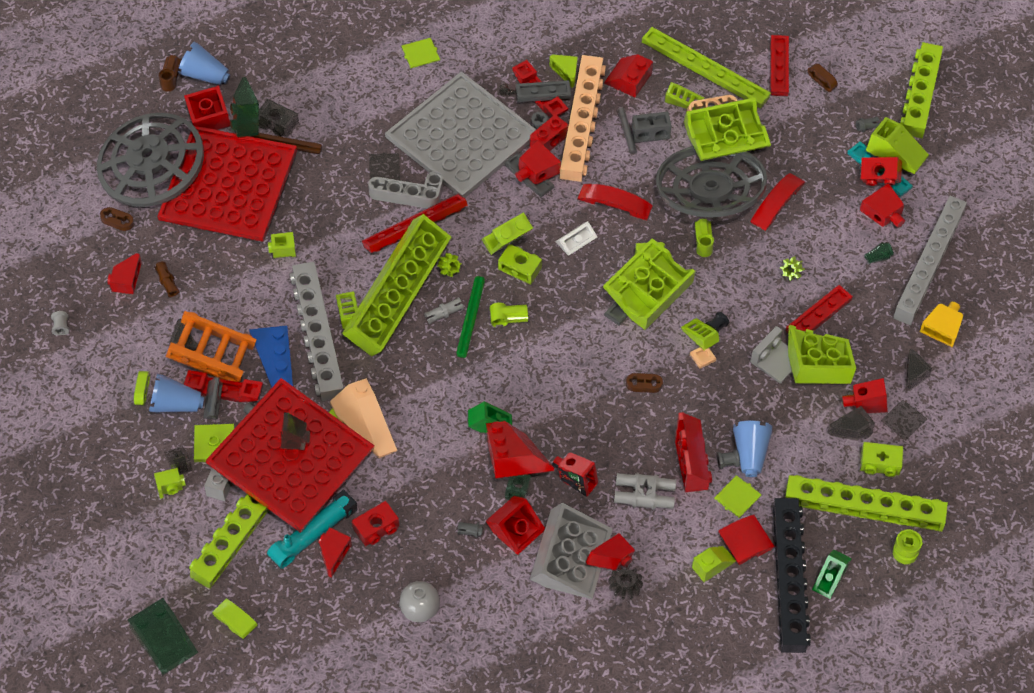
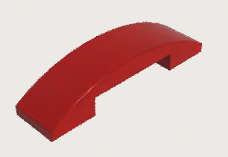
(527, 74)
(616, 198)
(776, 200)
(231, 390)

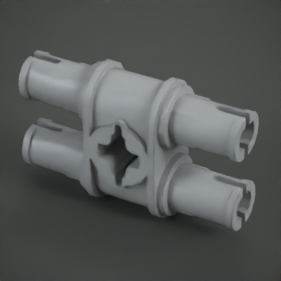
(651, 499)

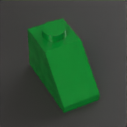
(486, 413)
(831, 573)

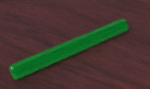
(470, 317)

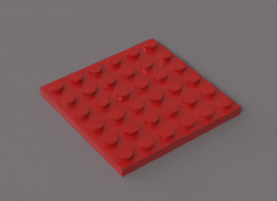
(234, 187)
(290, 481)

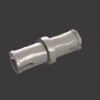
(443, 310)

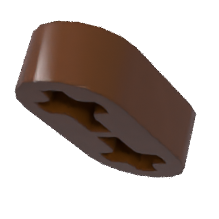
(822, 77)
(116, 219)
(644, 382)

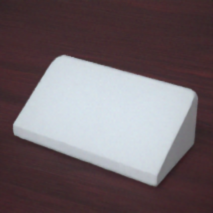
(577, 238)

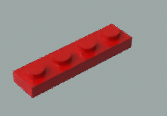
(779, 65)
(822, 310)

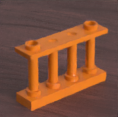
(206, 364)

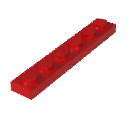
(394, 233)

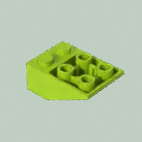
(893, 140)

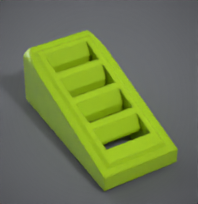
(679, 90)
(346, 318)
(709, 340)

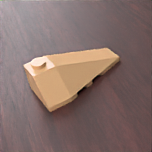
(361, 412)

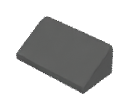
(213, 399)

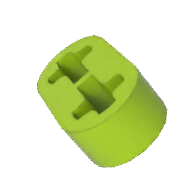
(141, 388)

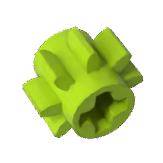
(449, 264)
(796, 265)

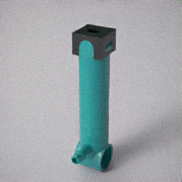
(285, 551)

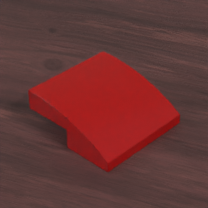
(746, 539)

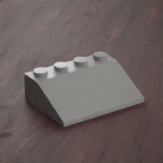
(564, 552)

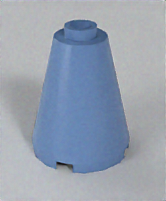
(203, 66)
(174, 396)
(752, 445)

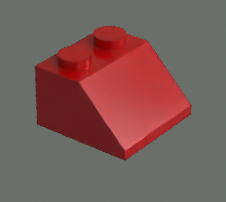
(630, 74)
(208, 109)
(516, 524)

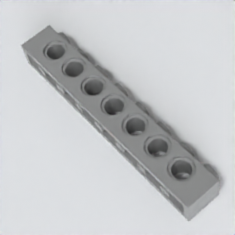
(930, 260)
(307, 274)

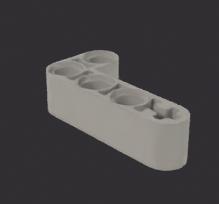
(408, 192)

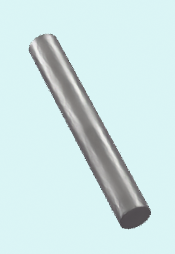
(627, 131)

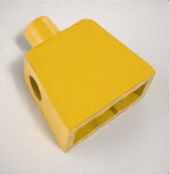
(943, 323)

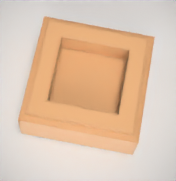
(702, 357)

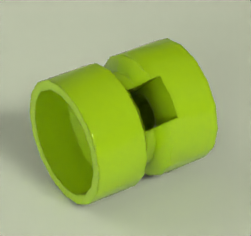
(907, 546)

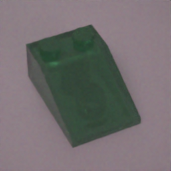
(245, 111)
(162, 636)

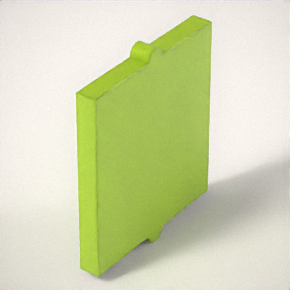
(420, 52)
(737, 496)

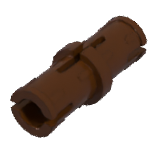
(166, 279)

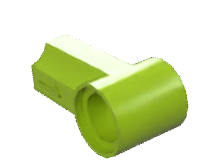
(704, 237)
(503, 314)

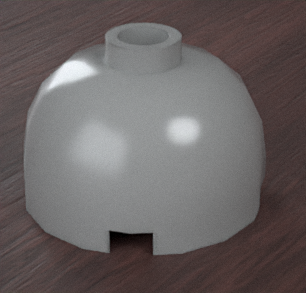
(419, 601)

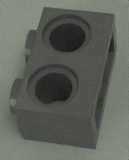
(651, 127)

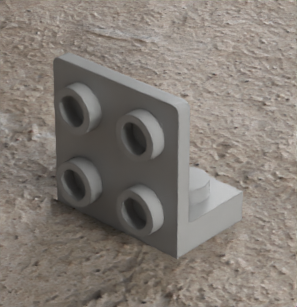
(772, 356)

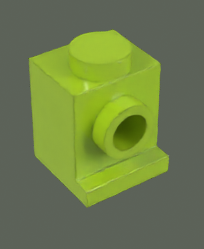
(282, 245)
(169, 482)

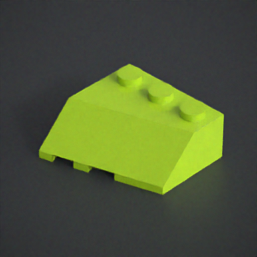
(820, 358)

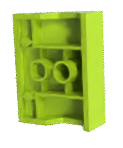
(726, 129)
(648, 284)

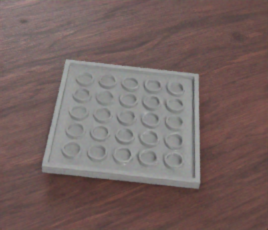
(461, 134)

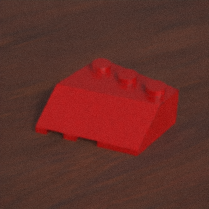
(513, 451)
(691, 454)

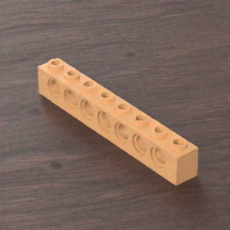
(581, 118)

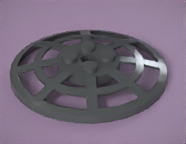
(155, 162)
(702, 184)

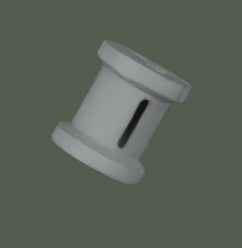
(60, 323)

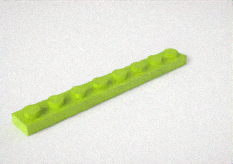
(705, 66)

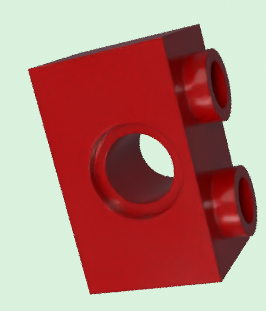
(550, 133)
(872, 165)
(382, 515)

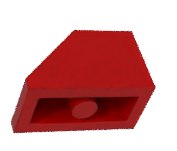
(125, 275)
(333, 548)
(611, 553)

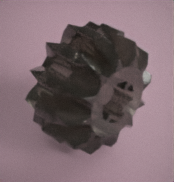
(627, 588)

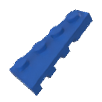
(274, 352)

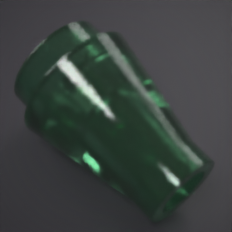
(880, 252)

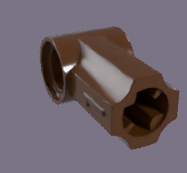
(169, 73)

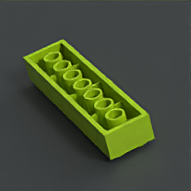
(396, 285)

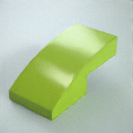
(234, 618)

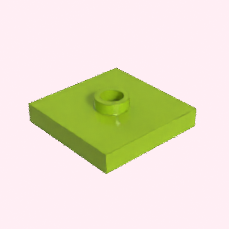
(208, 438)

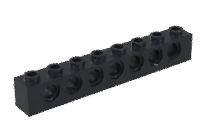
(790, 641)

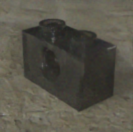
(277, 118)

